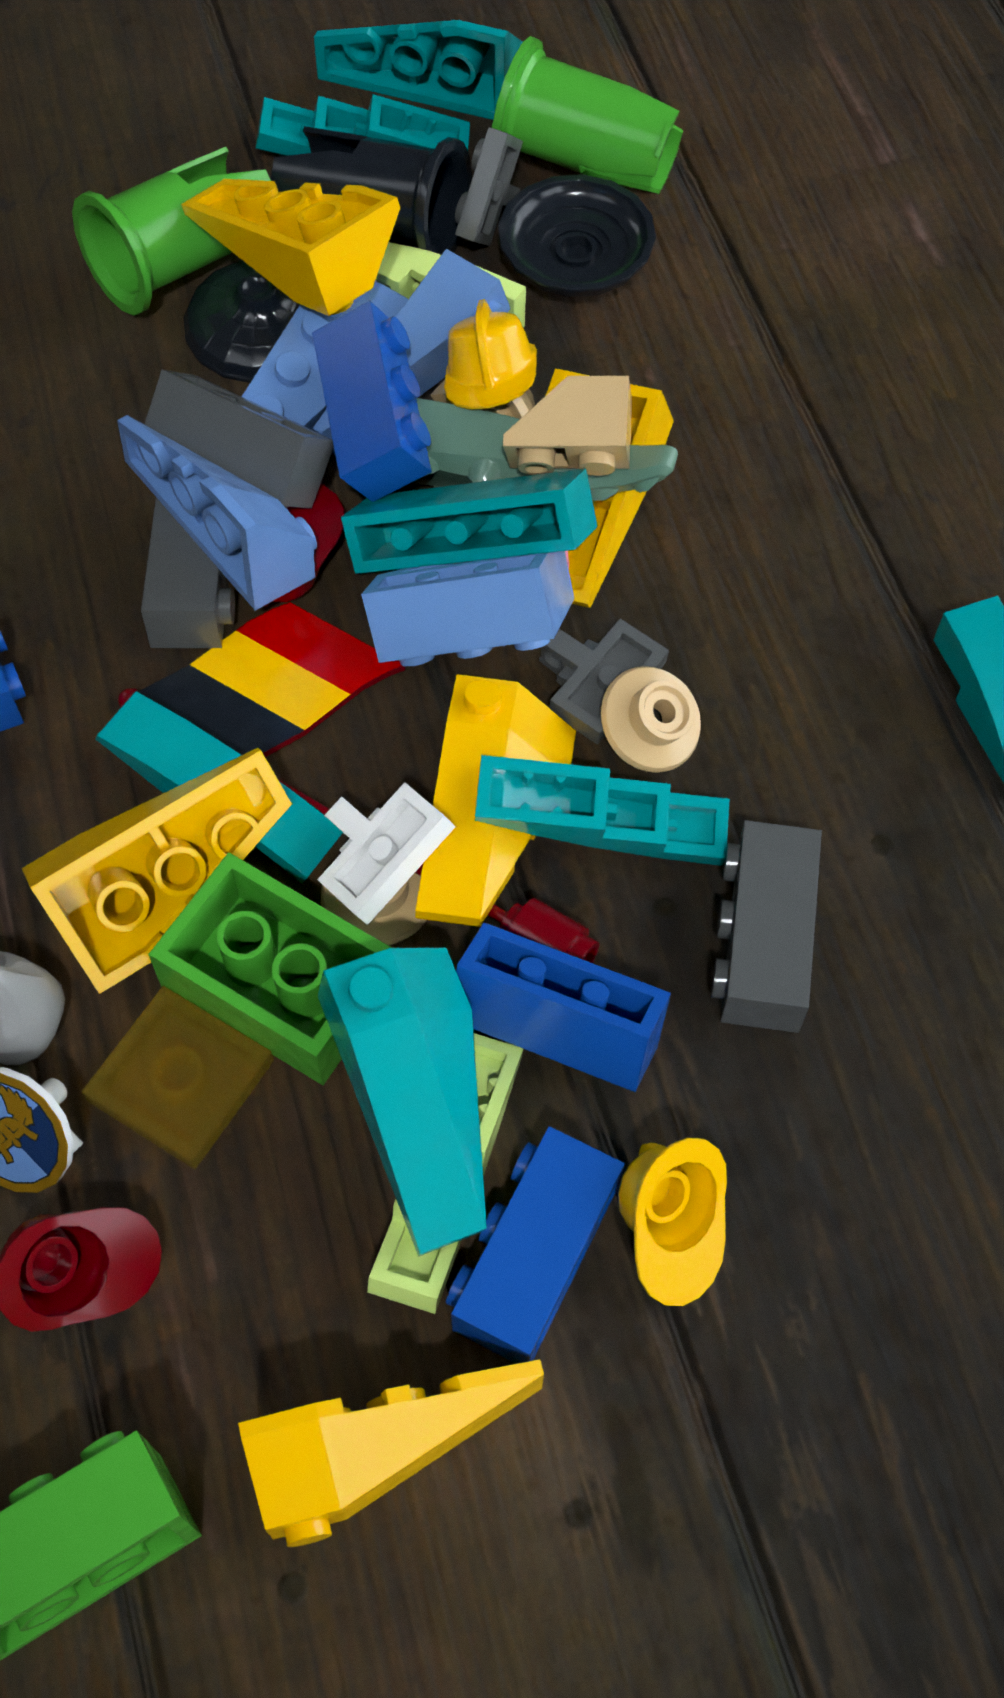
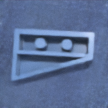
(468, 607)

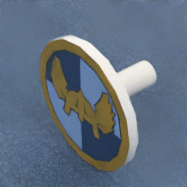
(33, 1133)

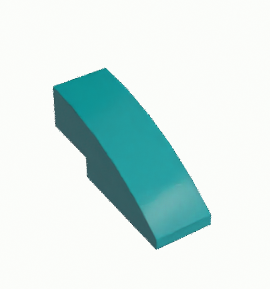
(974, 651)

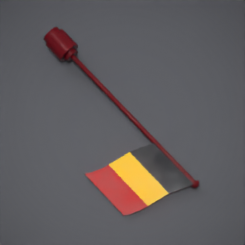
(280, 683)

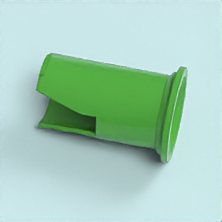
(587, 121)
(145, 237)

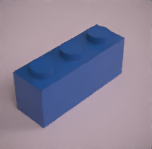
(372, 401)
(562, 1006)
(534, 1246)

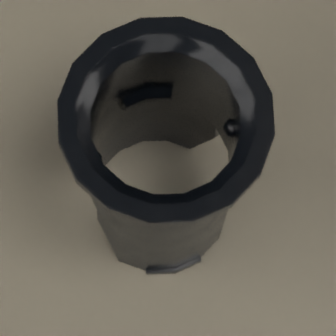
(420, 177)

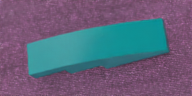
(386, 119)
(174, 751)
(601, 811)

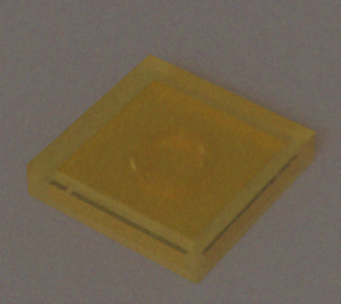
(178, 1077)

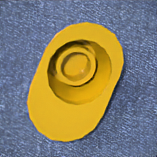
(488, 360)
(677, 1217)

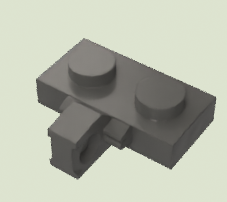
(490, 186)
(591, 667)

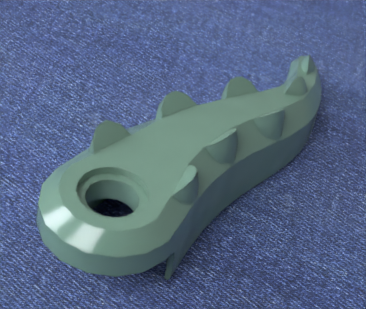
(470, 449)

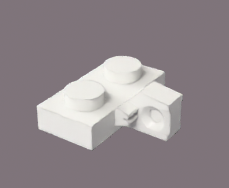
(382, 849)

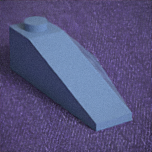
(438, 303)
(233, 522)

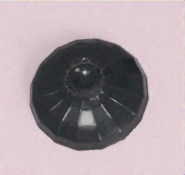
(576, 235)
(236, 321)

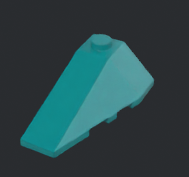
(429, 62)
(414, 1073)

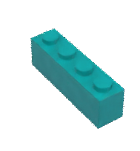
(471, 522)

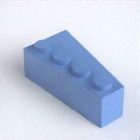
(290, 374)

